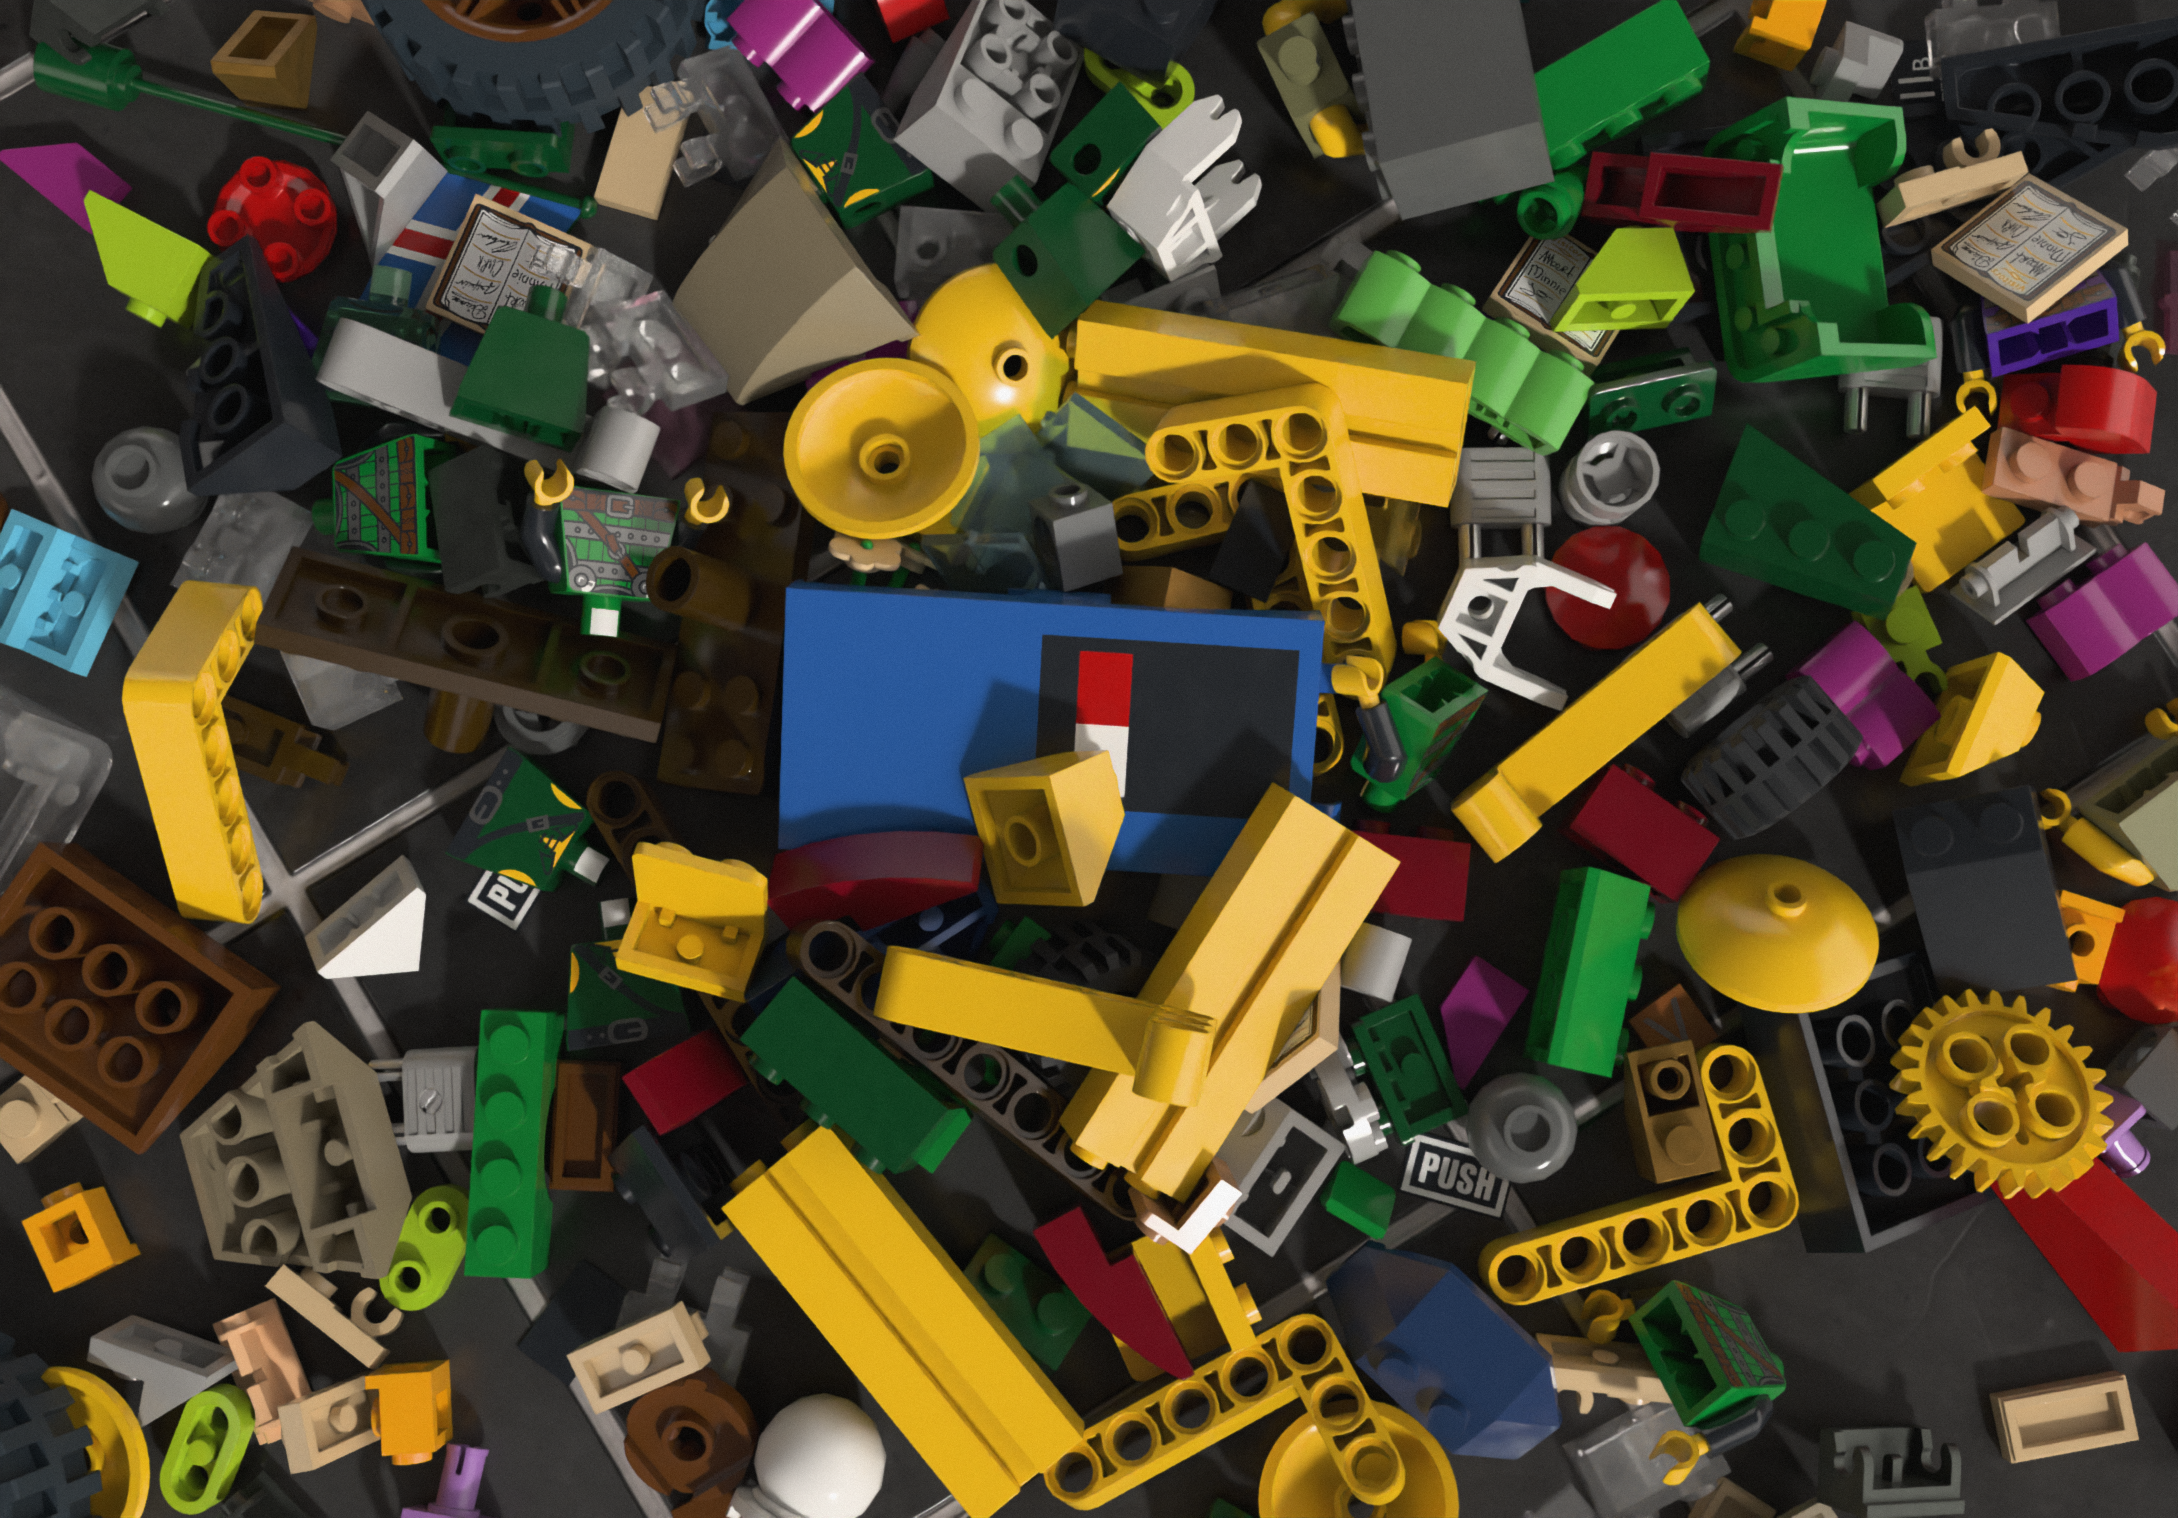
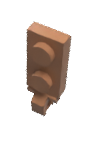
(2052, 475)

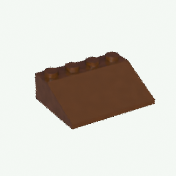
(116, 994)

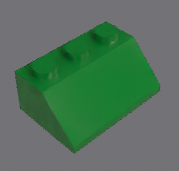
(1589, 971)

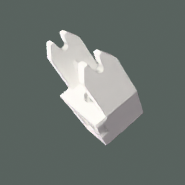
(1164, 209)
(1482, 632)

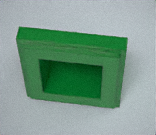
(1359, 1199)

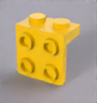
(695, 921)
(1196, 1298)

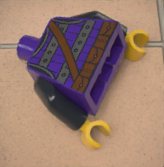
(2077, 322)

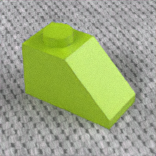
(147, 262)
(1630, 284)

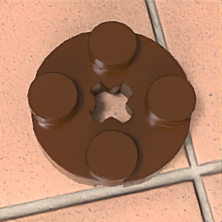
(712, 1409)

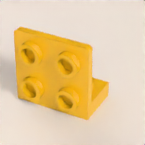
(1939, 502)

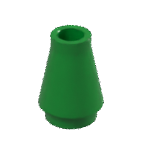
(1553, 207)

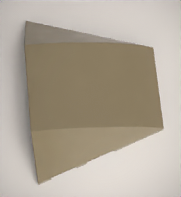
(785, 287)
(301, 1163)

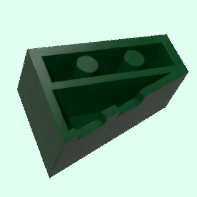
(1803, 532)
(848, 1078)

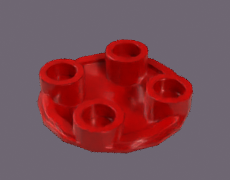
(281, 209)
(1624, 564)
(2143, 962)

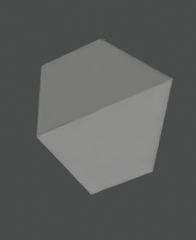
(385, 180)

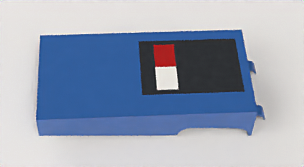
(922, 687)

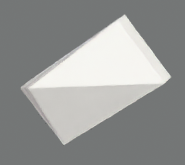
(374, 929)

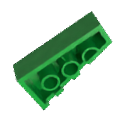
(1618, 84)

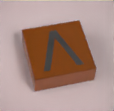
(1670, 1019)

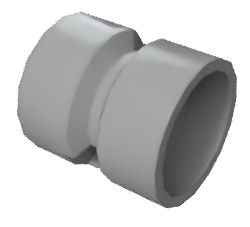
(1608, 479)

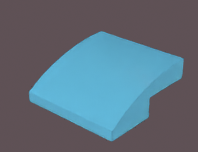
(58, 592)

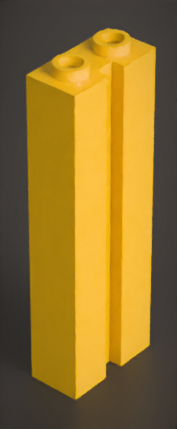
(1398, 404)
(1254, 963)
(904, 1318)

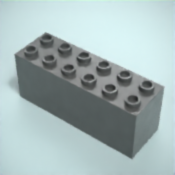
(1446, 100)

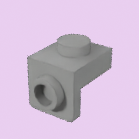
(1855, 64)

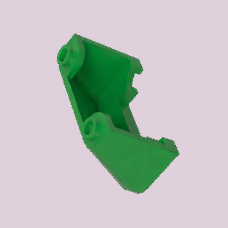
(1816, 285)

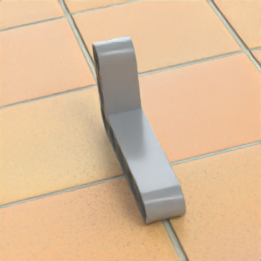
(423, 387)

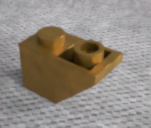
(1668, 1113)

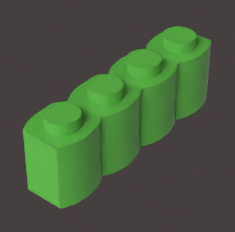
(1514, 385)

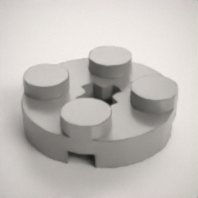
(1349, 1105)

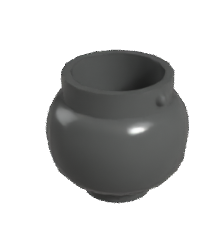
(143, 482)
(1521, 1127)

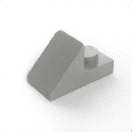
(166, 1359)

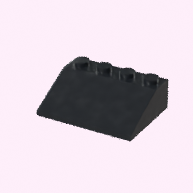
(1837, 1115)

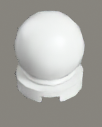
(814, 1463)

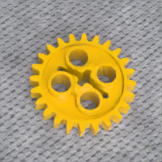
(2001, 1094)

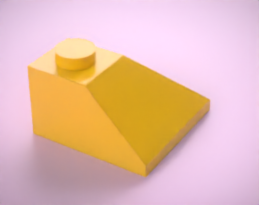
(1984, 718)
(1047, 826)

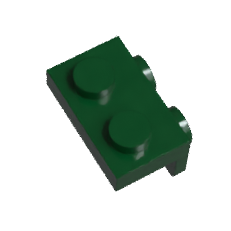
(486, 147)
(1648, 393)
(1405, 1069)
(1028, 1301)

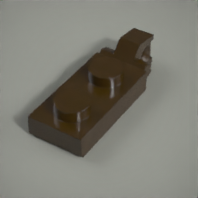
(277, 746)

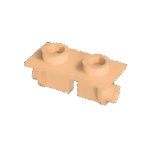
(265, 1363)

